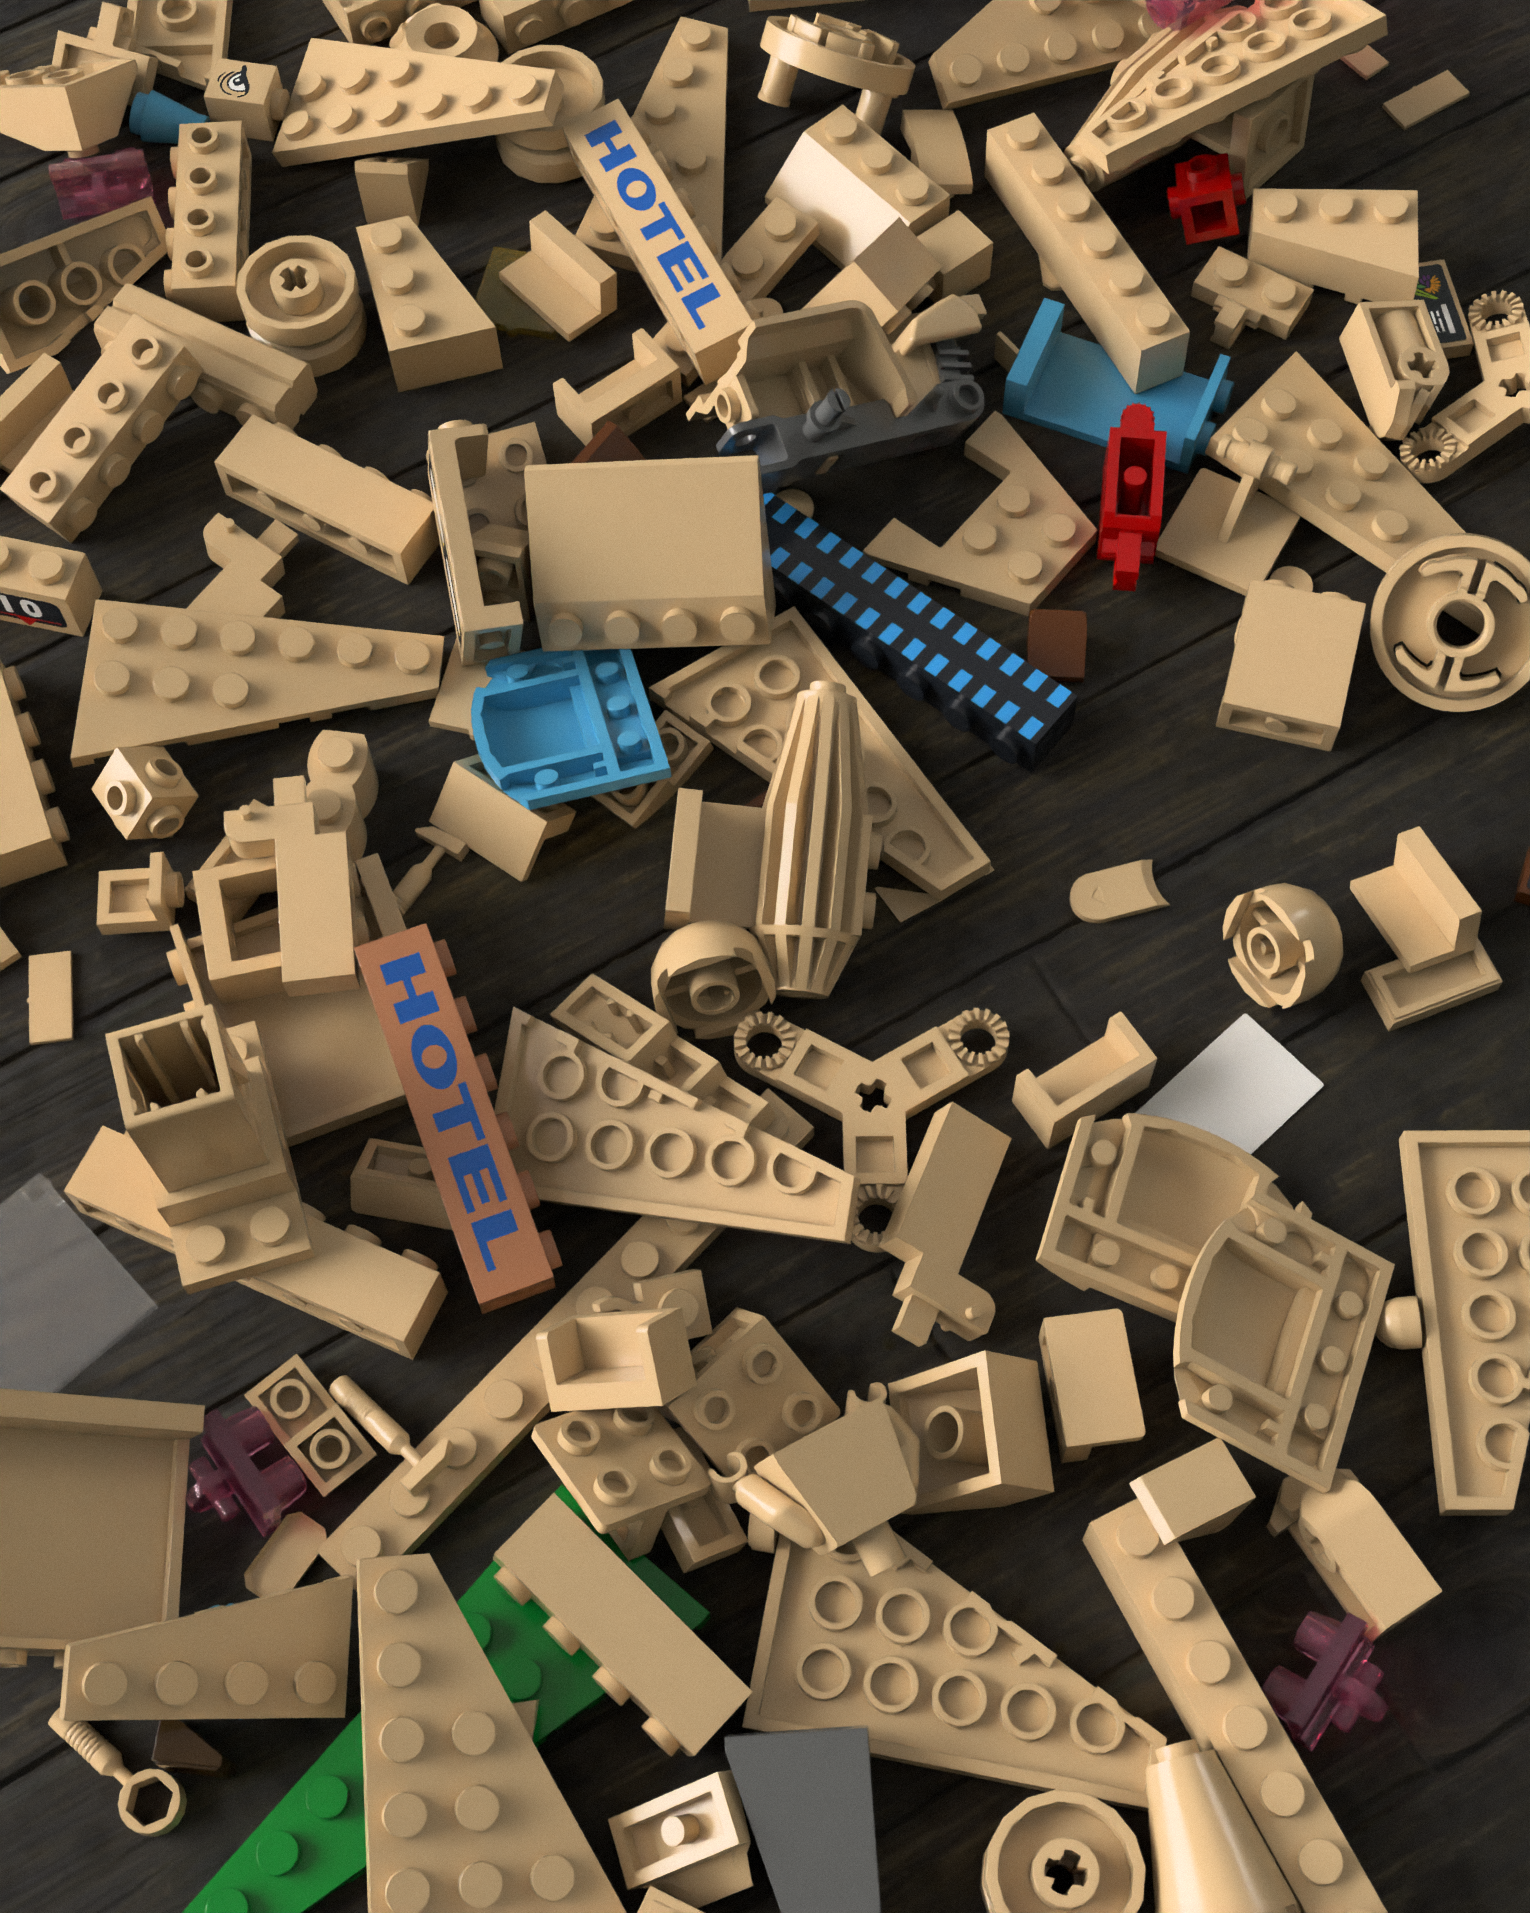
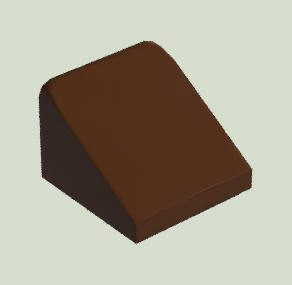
(1057, 643)

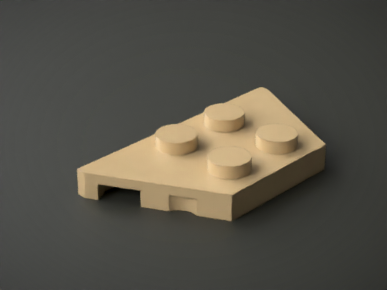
(183, 36)

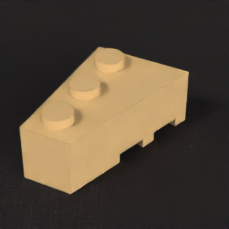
(1339, 240)

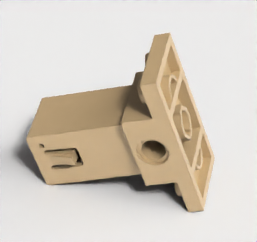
(212, 1143)

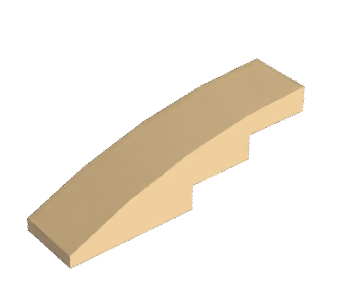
(648, 1041)

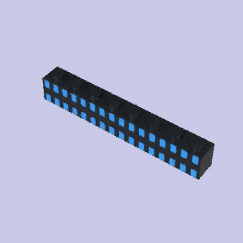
(915, 640)

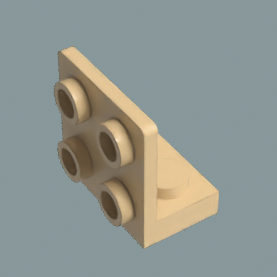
(501, 493)
(748, 1394)

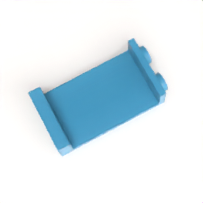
(1081, 393)

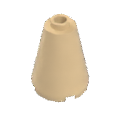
(1205, 1841)

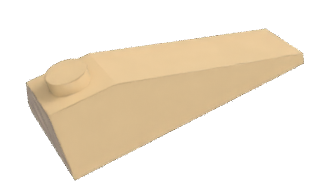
(68, 106)
(70, 277)

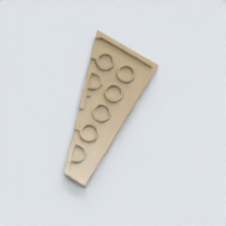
(1228, 68)
(390, 99)
(1344, 473)
(744, 705)

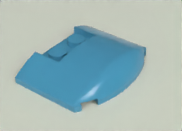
(566, 726)

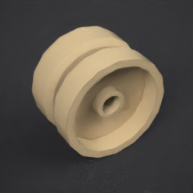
(544, 152)
(304, 301)
(1070, 1833)

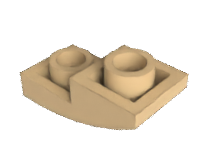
(938, 148)
(684, 752)
(311, 1425)

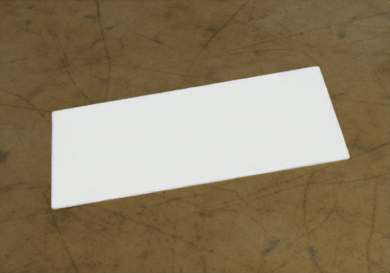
(1237, 1087)

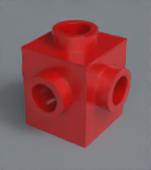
(1207, 198)

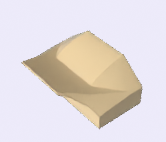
(687, 1842)

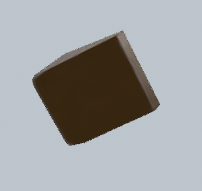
(185, 1751)

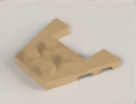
(1014, 541)

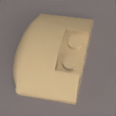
(1143, 1204)
(1278, 1337)

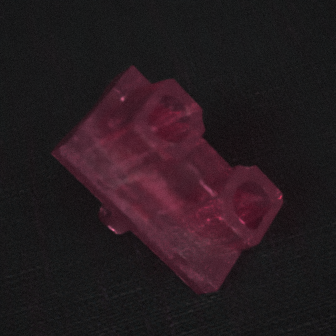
(101, 182)
(230, 1447)
(1340, 1655)

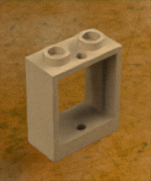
(255, 976)

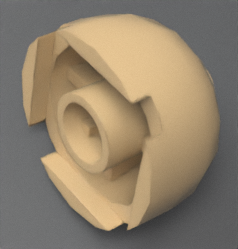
(1283, 944)
(711, 978)

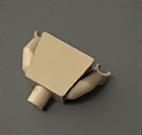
(835, 1482)

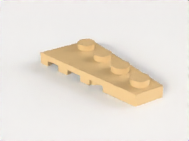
(224, 1662)

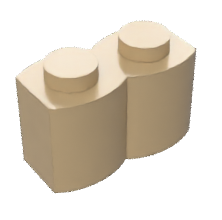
(342, 785)

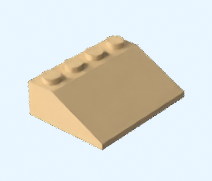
(650, 553)

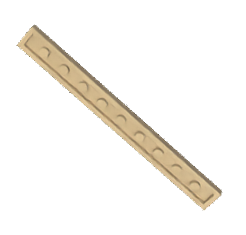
(515, 1391)

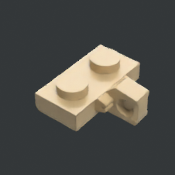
(107, 42)
(1249, 296)

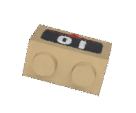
(46, 586)

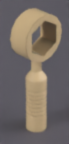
(109, 1762)

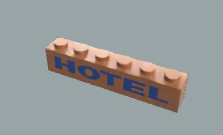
(456, 1119)

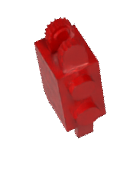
(1132, 495)

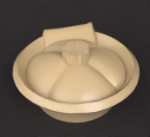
(446, 32)

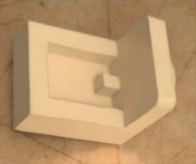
(139, 898)

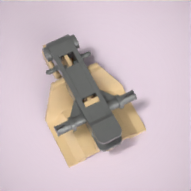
(833, 394)

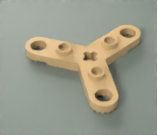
(1486, 410)
(909, 1076)

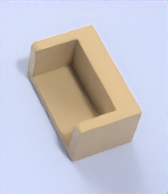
(625, 397)
(1085, 1083)
(616, 1360)

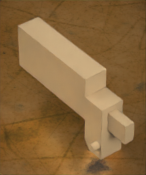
(248, 567)
(312, 888)
(937, 1223)

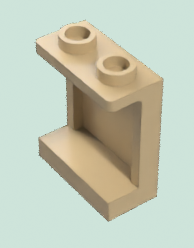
(1291, 664)

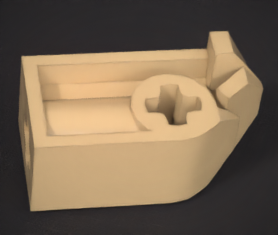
(1394, 363)
(1355, 1550)

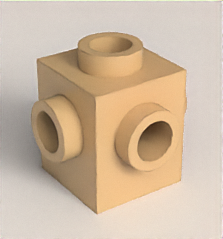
(144, 792)

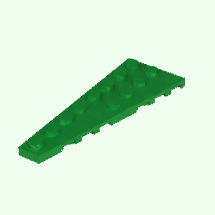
(318, 1829)

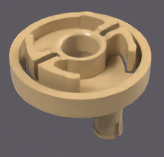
(838, 53)
(1409, 608)

